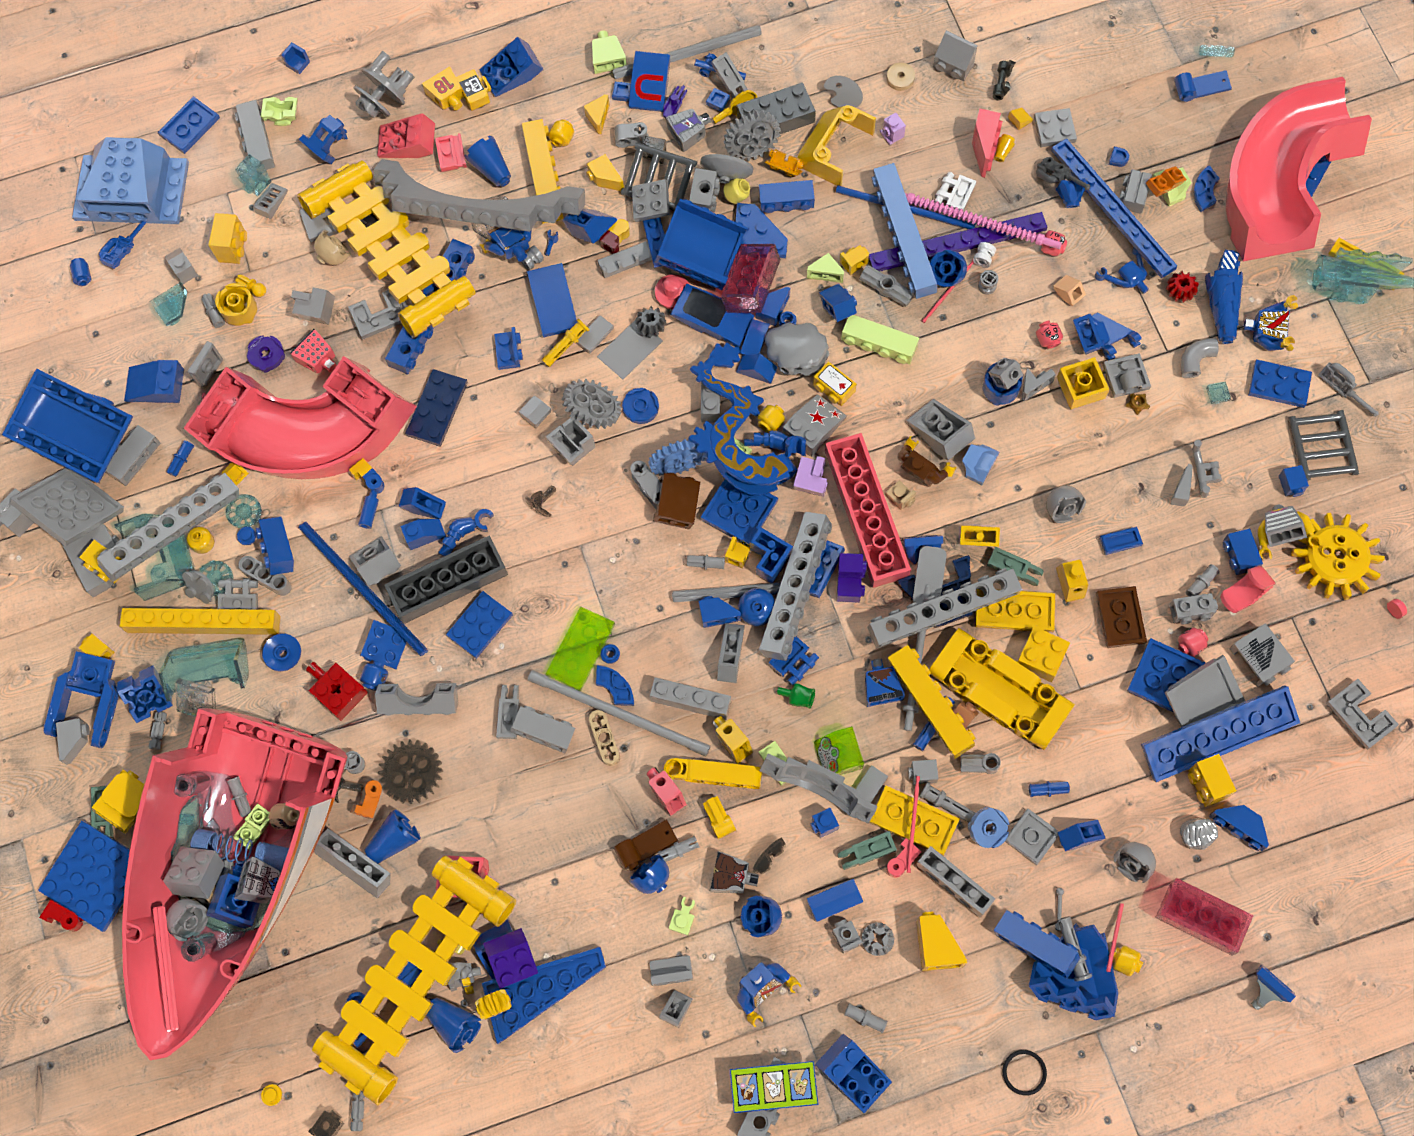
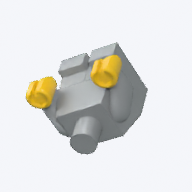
(464, 977)

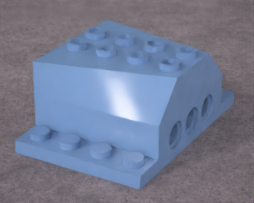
(130, 183)

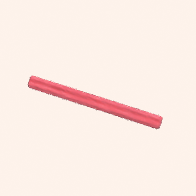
(165, 969)

